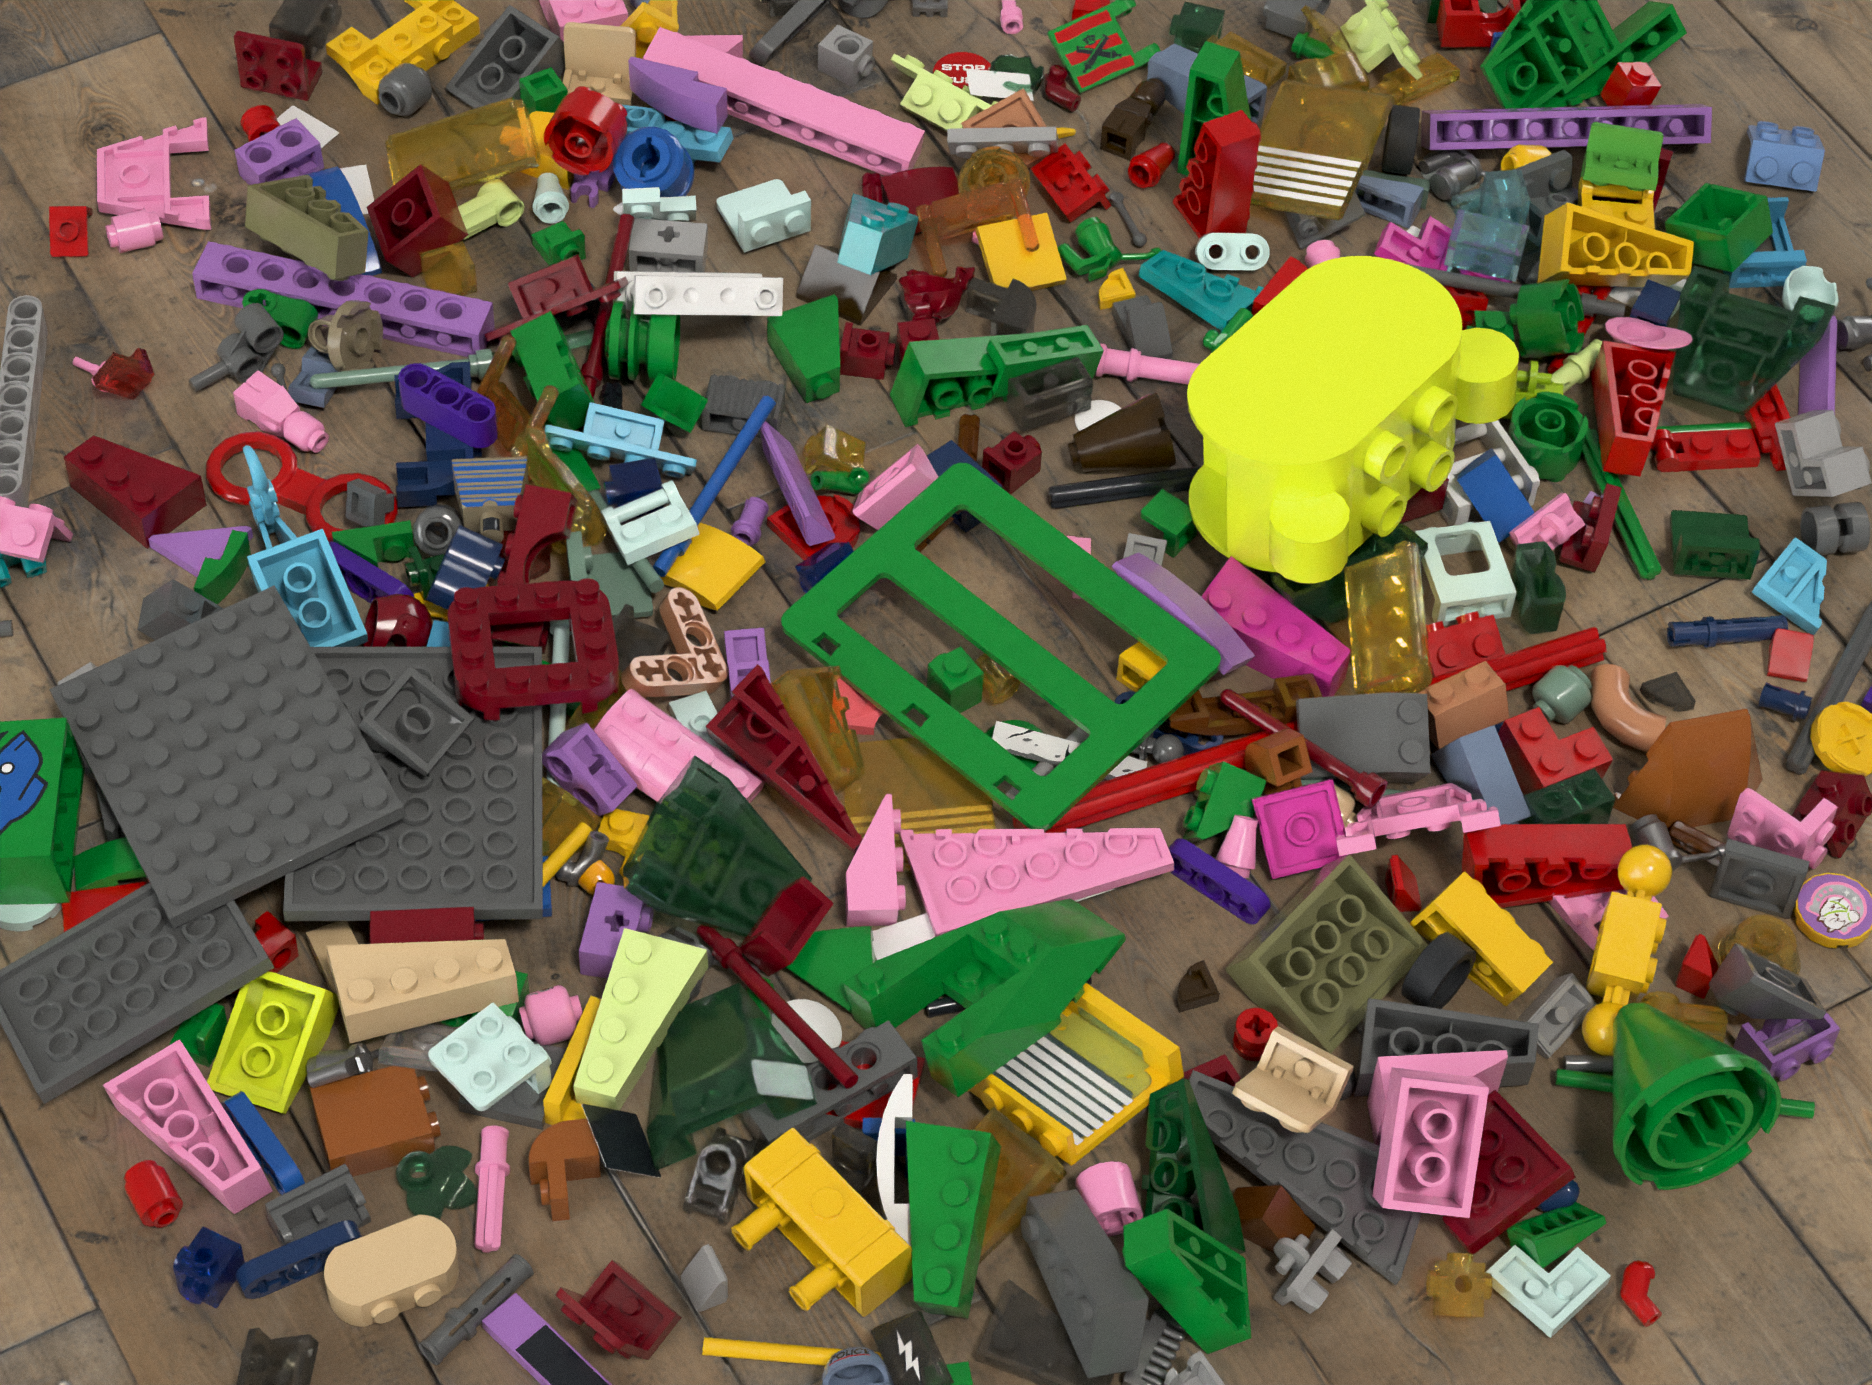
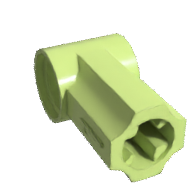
(492, 205)

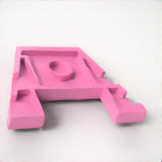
(138, 177)
(1419, 808)

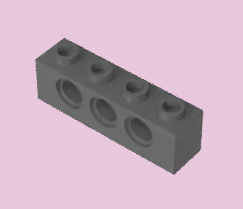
(874, 1046)

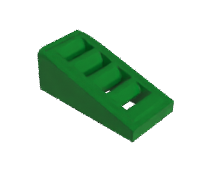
(1554, 1232)

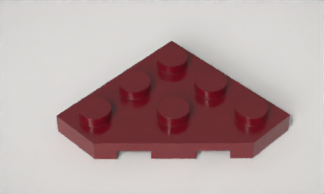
(1512, 1176)

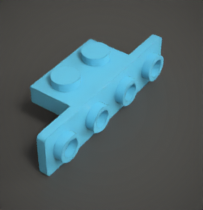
(622, 436)

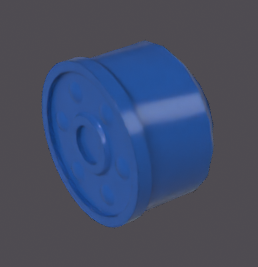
(654, 159)

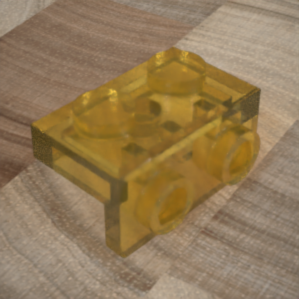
(1255, 61)

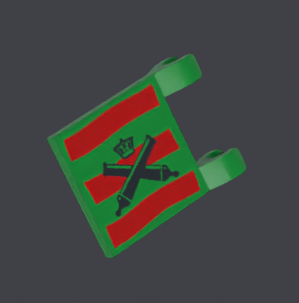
(1096, 47)

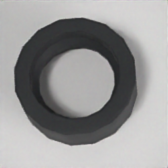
(1400, 139)
(1439, 972)

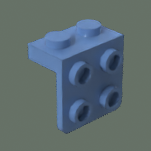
(1784, 156)

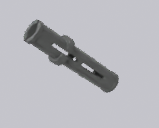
(440, 1344)

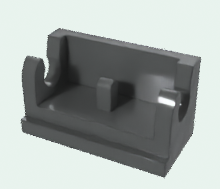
(317, 1205)

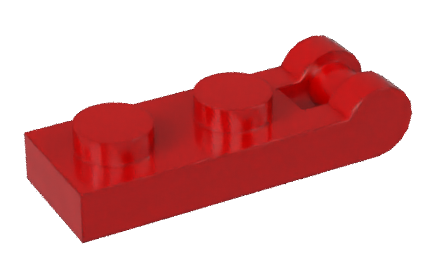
(1705, 450)

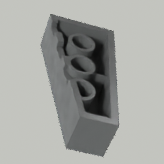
(1419, 1030)
(1087, 1281)

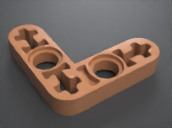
(699, 667)

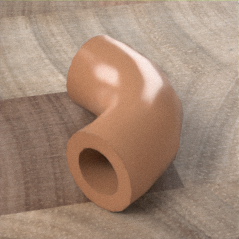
(1618, 711)

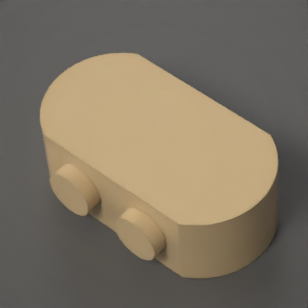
(392, 1271)

